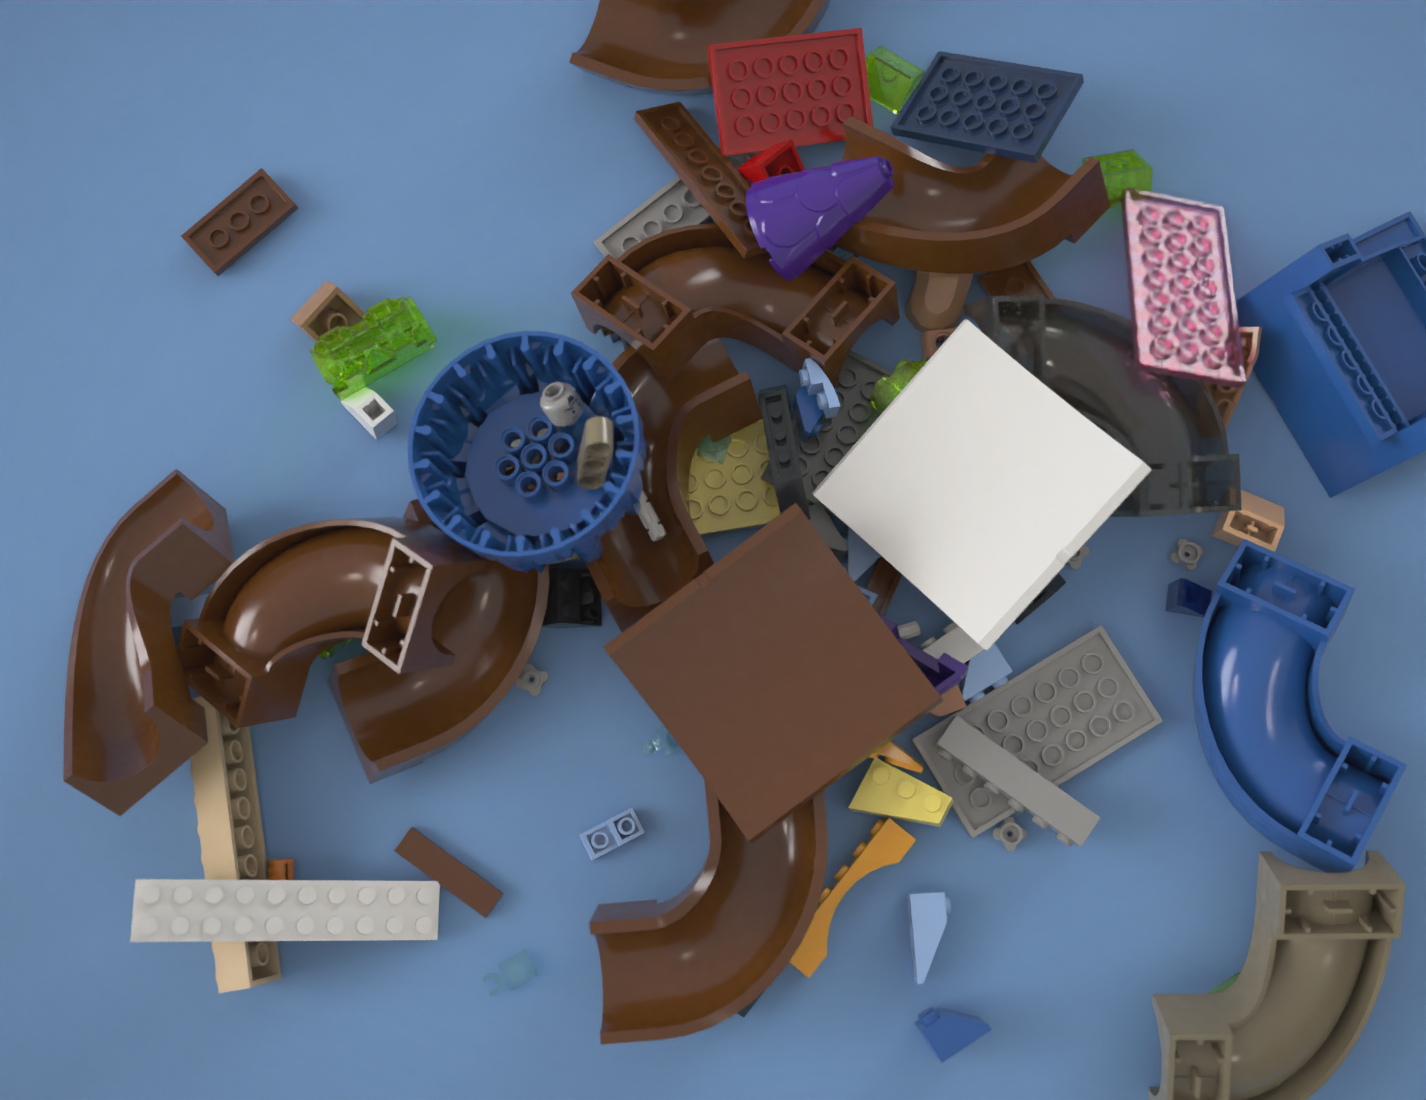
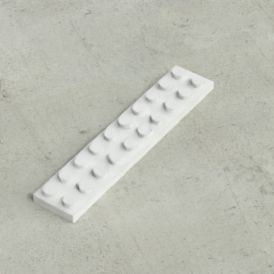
(284, 910)

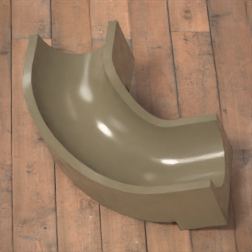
(1301, 993)

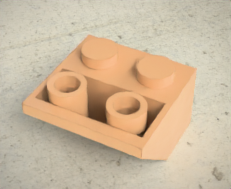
(1256, 522)

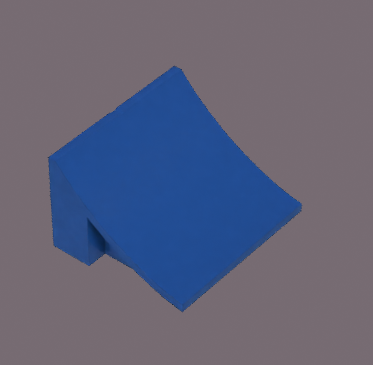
(1348, 350)

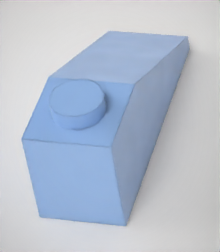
(926, 923)

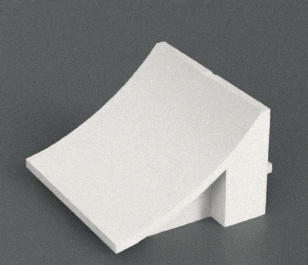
(979, 483)

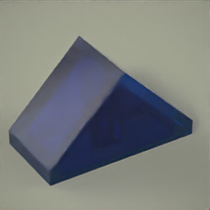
(1187, 598)

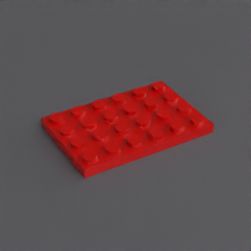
(788, 89)

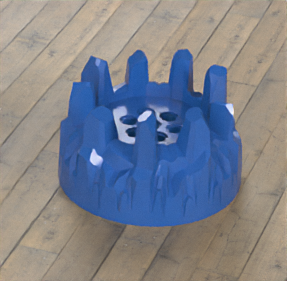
(465, 438)

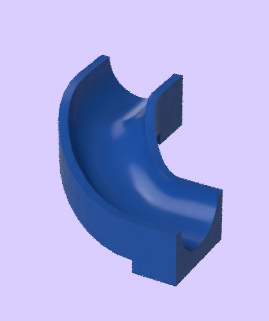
(1265, 715)

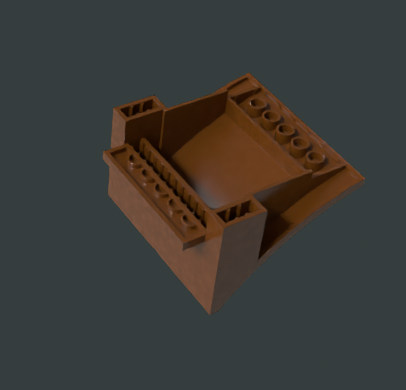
(773, 673)

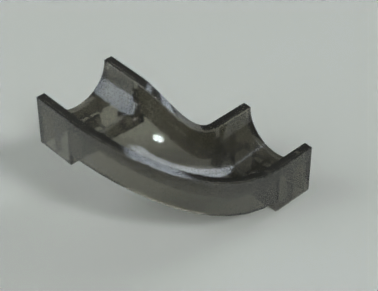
(1157, 417)

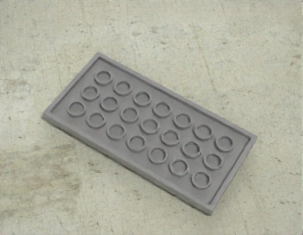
(1051, 719)

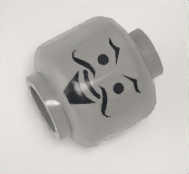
(561, 404)

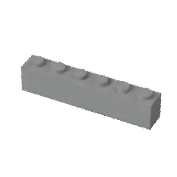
(1016, 781)

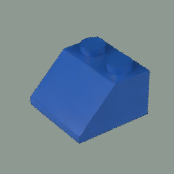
(949, 1030)

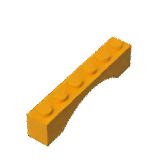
(884, 848)

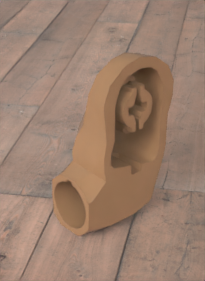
(937, 300)

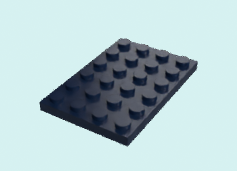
(988, 106)

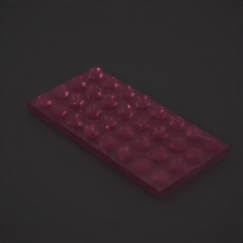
(1181, 288)

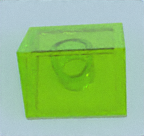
(891, 78)

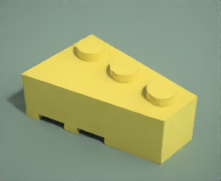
(899, 796)

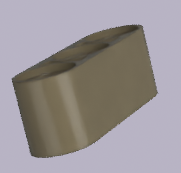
(595, 453)

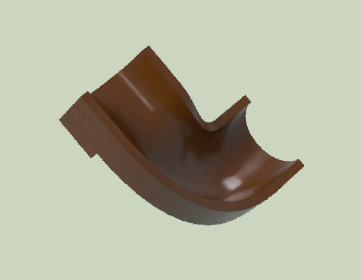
(665, 42)
(971, 215)
(698, 402)
(125, 686)
(720, 939)

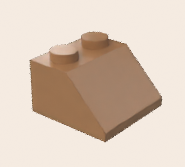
(325, 311)

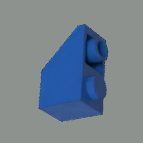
(808, 414)

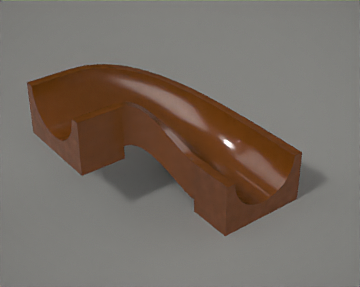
(697, 287)
(313, 591)
(411, 716)

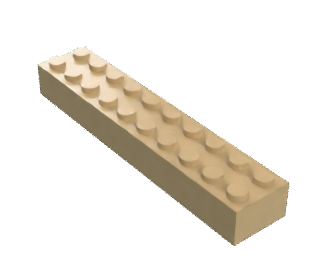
(232, 840)

